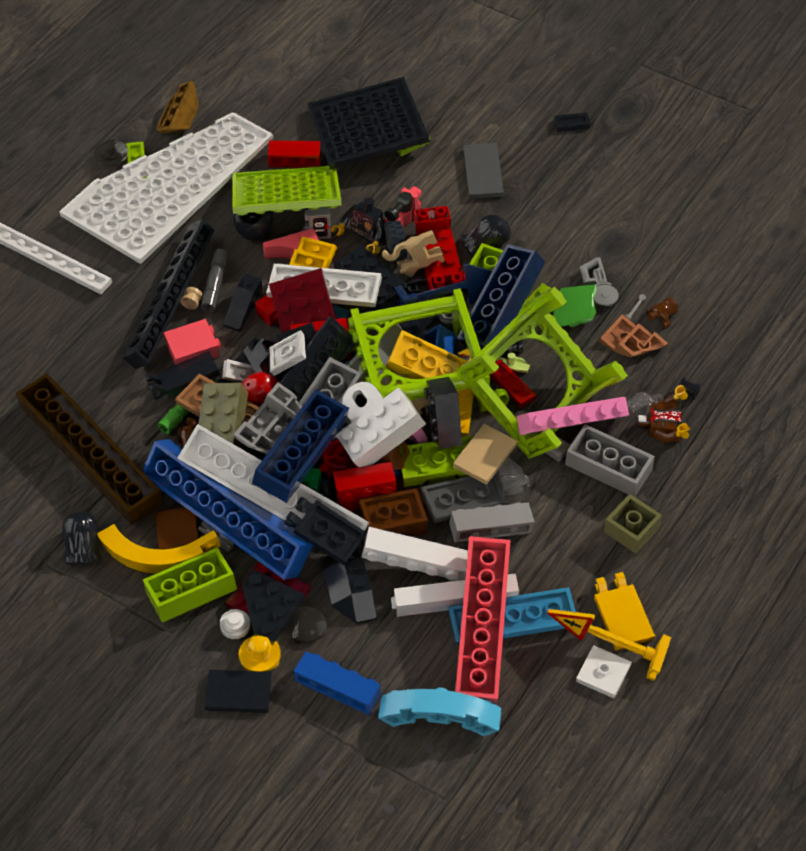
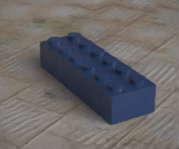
(504, 293)
(300, 446)

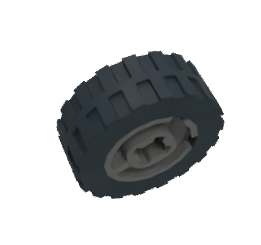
(394, 235)

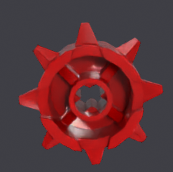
(335, 459)

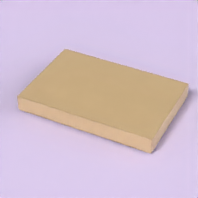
(485, 454)

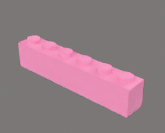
(572, 415)

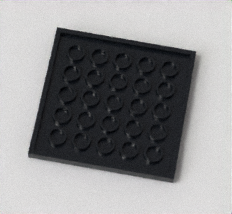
(367, 123)

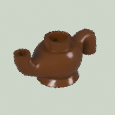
(185, 432)

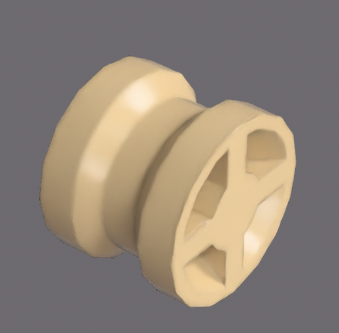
(191, 298)

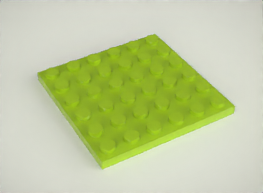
(285, 190)

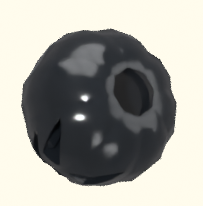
(253, 225)

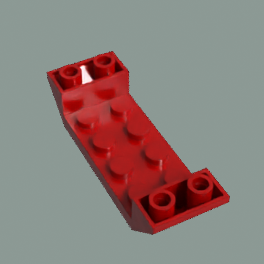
(439, 221)

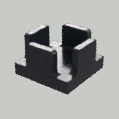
(260, 357)

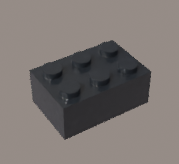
(443, 412)

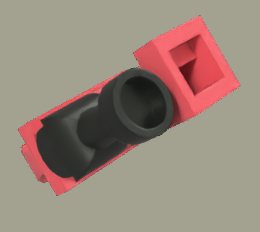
(403, 210)

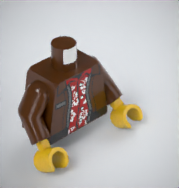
(665, 418)

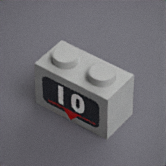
(319, 221)

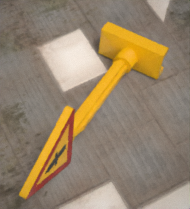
(581, 623)

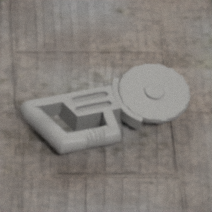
(606, 294)

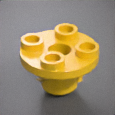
(258, 654)

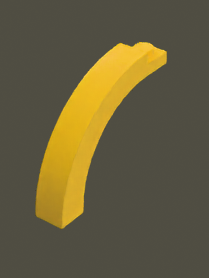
(153, 560)

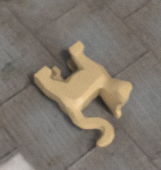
(420, 255)

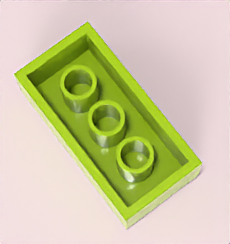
(189, 584)

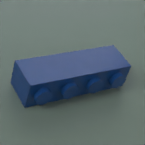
(337, 682)

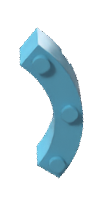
(440, 707)

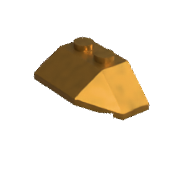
(179, 110)

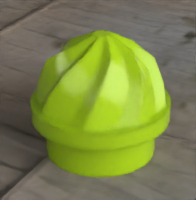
(502, 394)

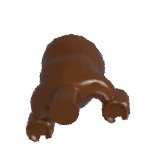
(663, 310)

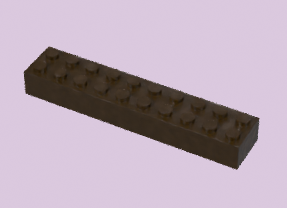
(90, 449)

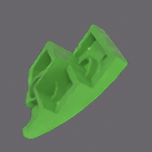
(579, 306)

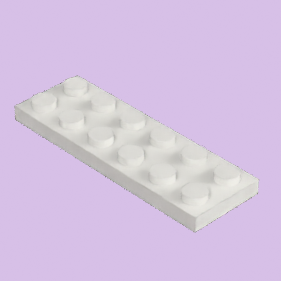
(343, 285)

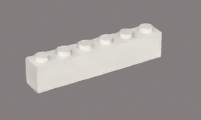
(415, 554)

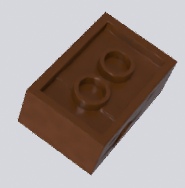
(395, 513)

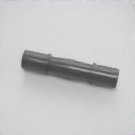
(214, 280)

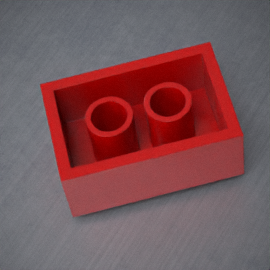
(363, 483)

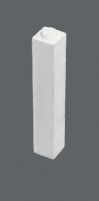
(437, 596)

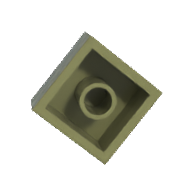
(632, 523)

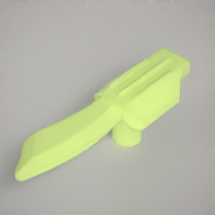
(515, 363)

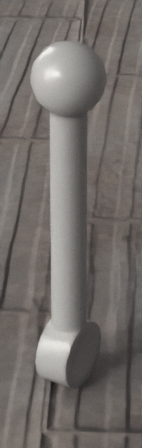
(642, 298)

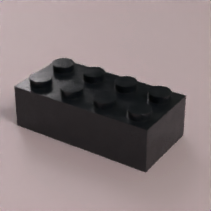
(362, 260)

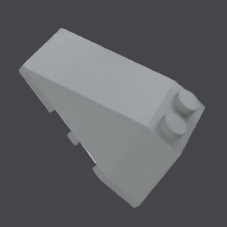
(269, 420)

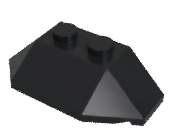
(351, 589)

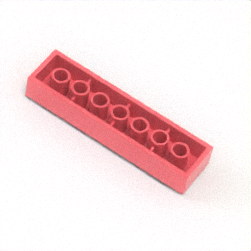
(483, 618)

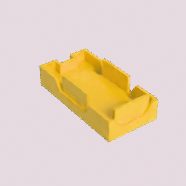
(422, 360)

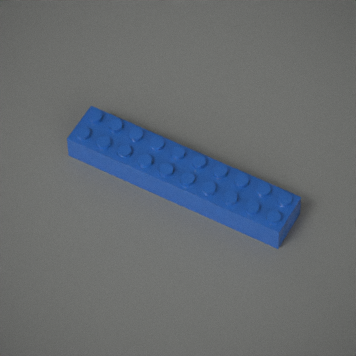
(228, 512)

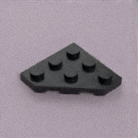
(269, 604)

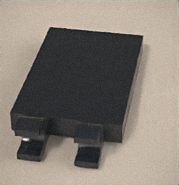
(178, 377)
(326, 530)

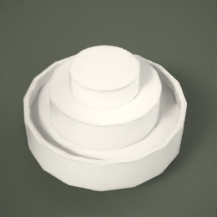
(234, 624)

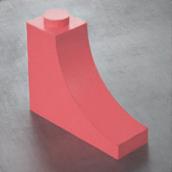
(285, 246)

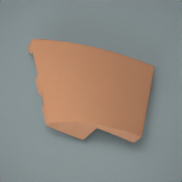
(630, 339)

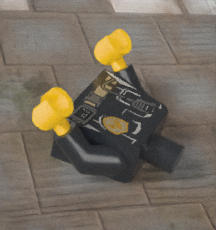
(365, 222)

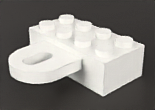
(377, 425)

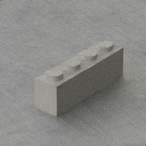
(491, 521)

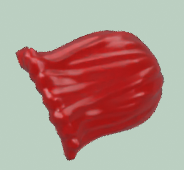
(259, 386)

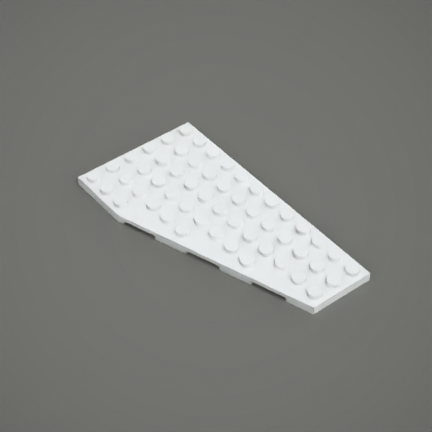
(143, 213)

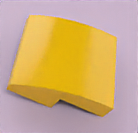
(313, 253)

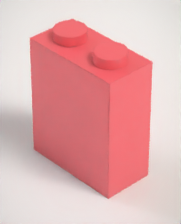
(192, 341)

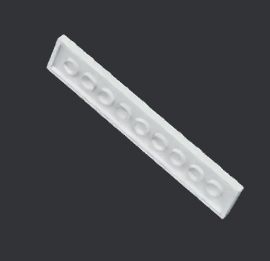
(236, 471)

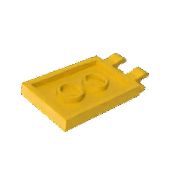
(623, 611)

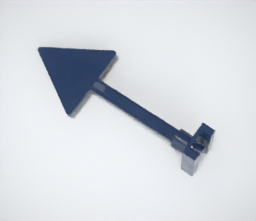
(474, 283)

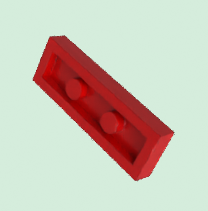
(515, 387)

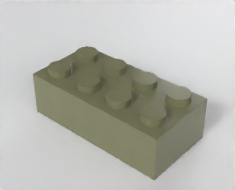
(223, 409)

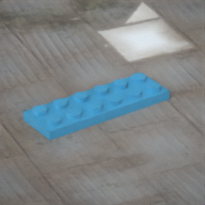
(525, 613)

